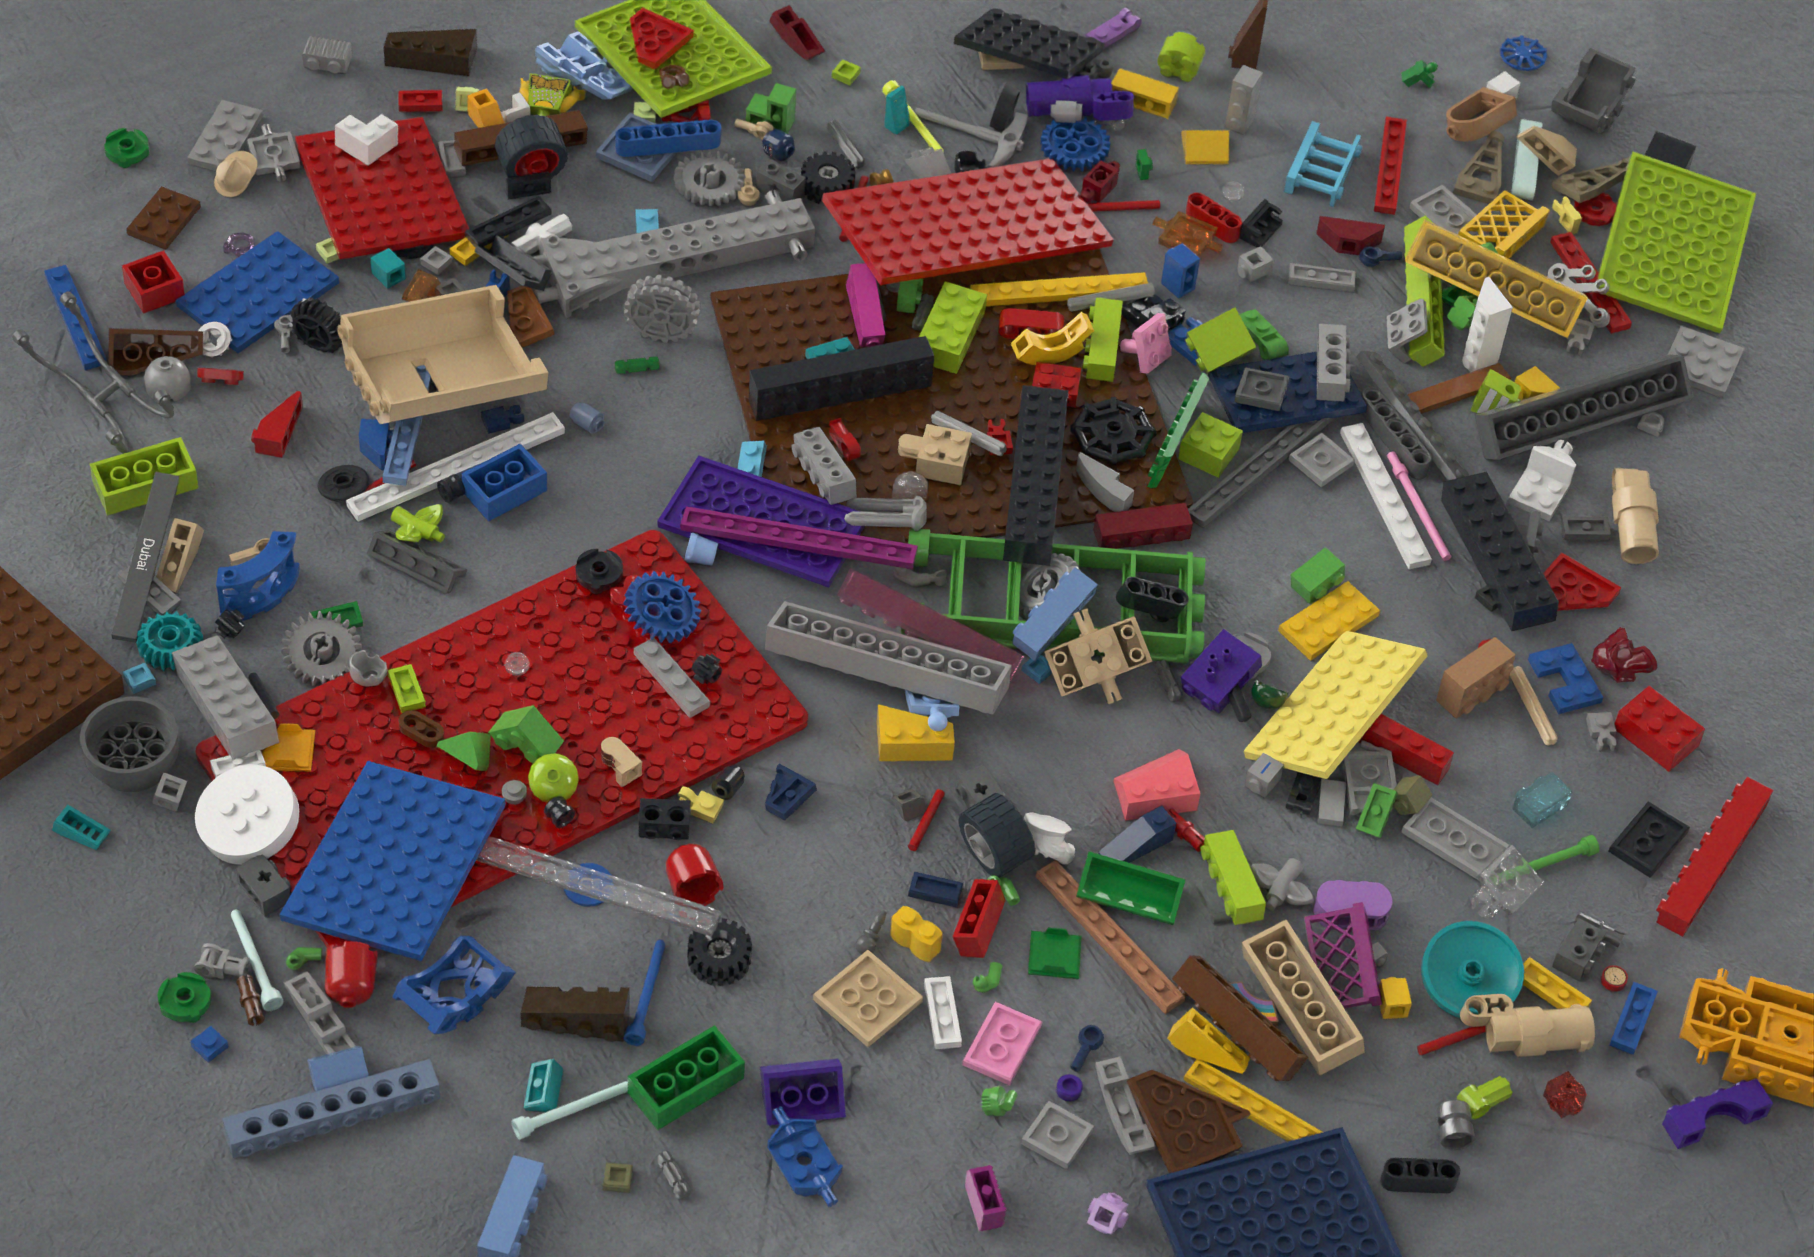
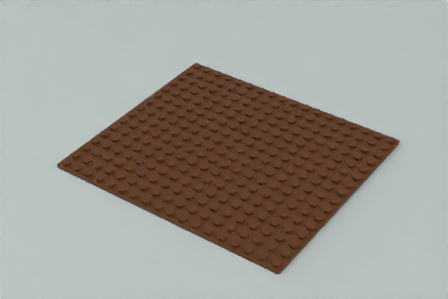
(783, 319)

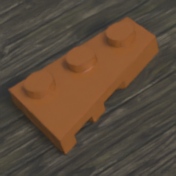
(527, 317)

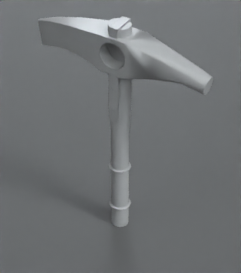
(1008, 141)

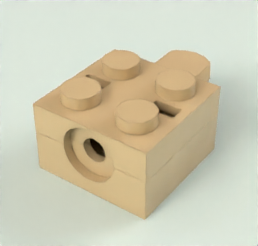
(939, 453)

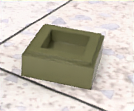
(617, 1177)

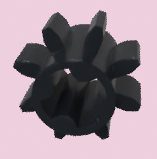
(230, 623)
(707, 669)

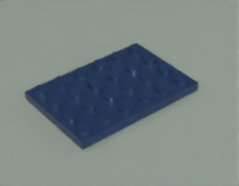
(1300, 399)

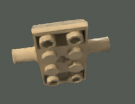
(1122, 651)

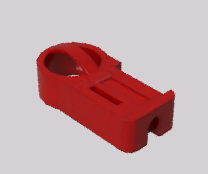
(844, 440)

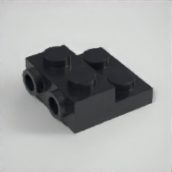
(1145, 308)

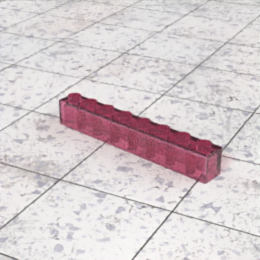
(920, 619)

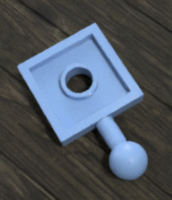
(937, 709)

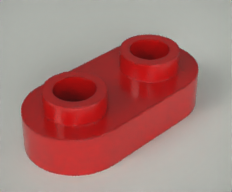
(210, 375)

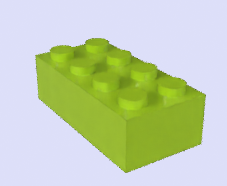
(953, 324)
(128, 478)

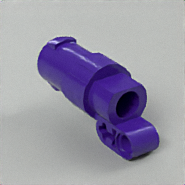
(1093, 94)

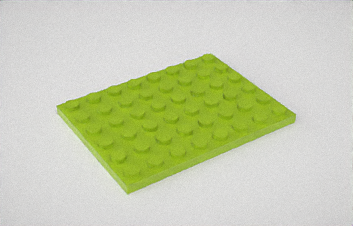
(713, 59)
(1676, 242)

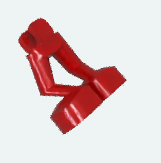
(701, 113)

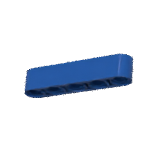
(668, 138)

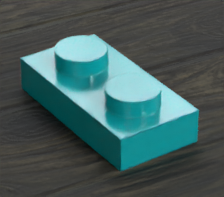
(829, 348)

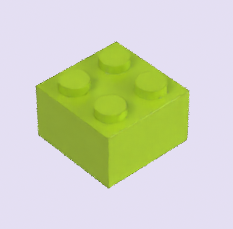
(1210, 444)

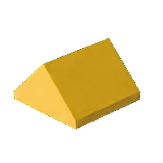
(1206, 146)

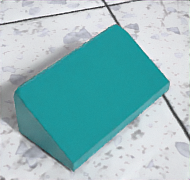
(543, 1086)

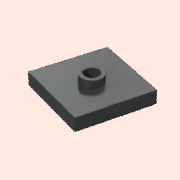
(1262, 389)

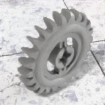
(710, 171)
(1040, 580)
(323, 631)

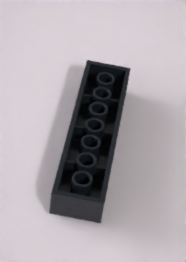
(841, 378)
(1499, 551)

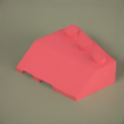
(1159, 783)

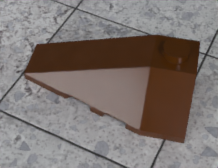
(1249, 38)
(134, 349)

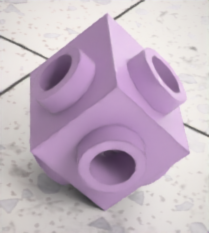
(1102, 1219)

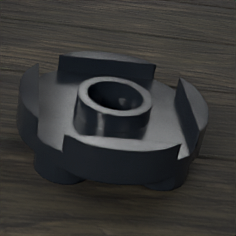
(599, 581)

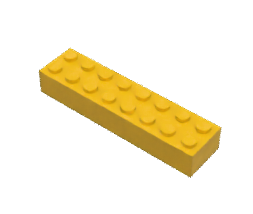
(1468, 265)

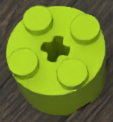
(1181, 56)

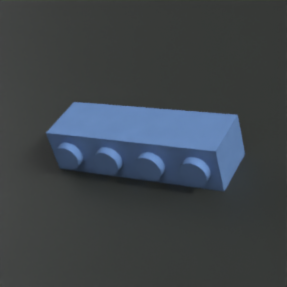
(1054, 613)
(512, 1209)

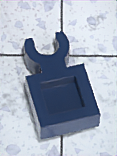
(499, 419)

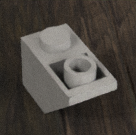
(928, 163)

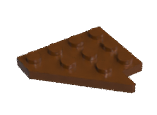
(1186, 1121)

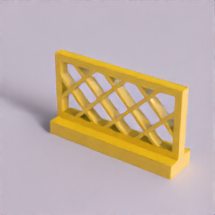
(1517, 235)

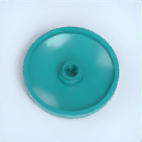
(1468, 962)

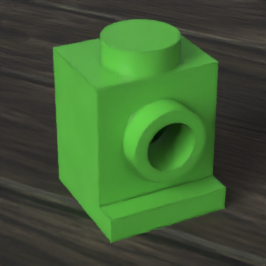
(909, 295)

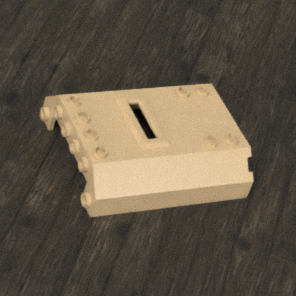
(458, 341)

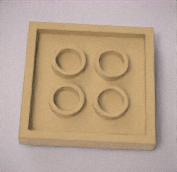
(867, 998)

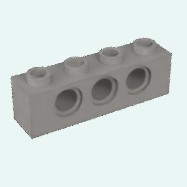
(1332, 362)

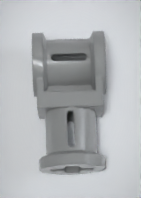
(219, 963)

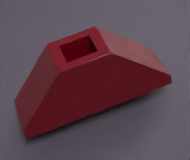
(1349, 235)

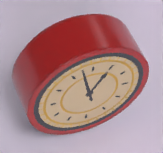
(1614, 978)

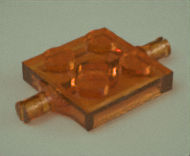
(1189, 231)

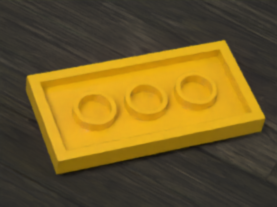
(1327, 619)

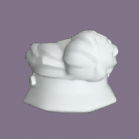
(1049, 837)

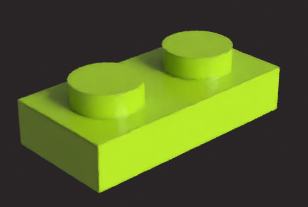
(406, 688)

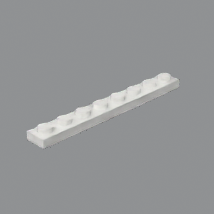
(1385, 496)

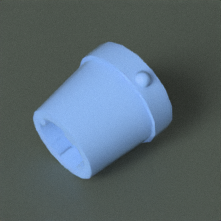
(700, 550)

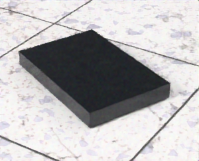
(1649, 839)

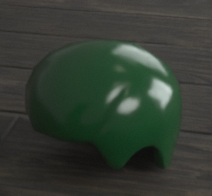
(1268, 696)

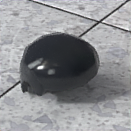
(968, 161)

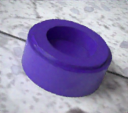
(1069, 1087)

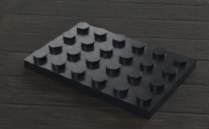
(1029, 43)

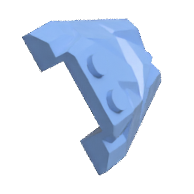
(581, 65)

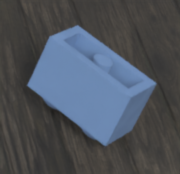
(337, 1068)

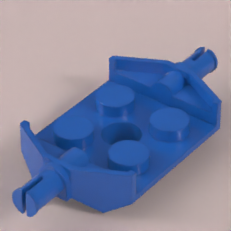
(798, 1139)

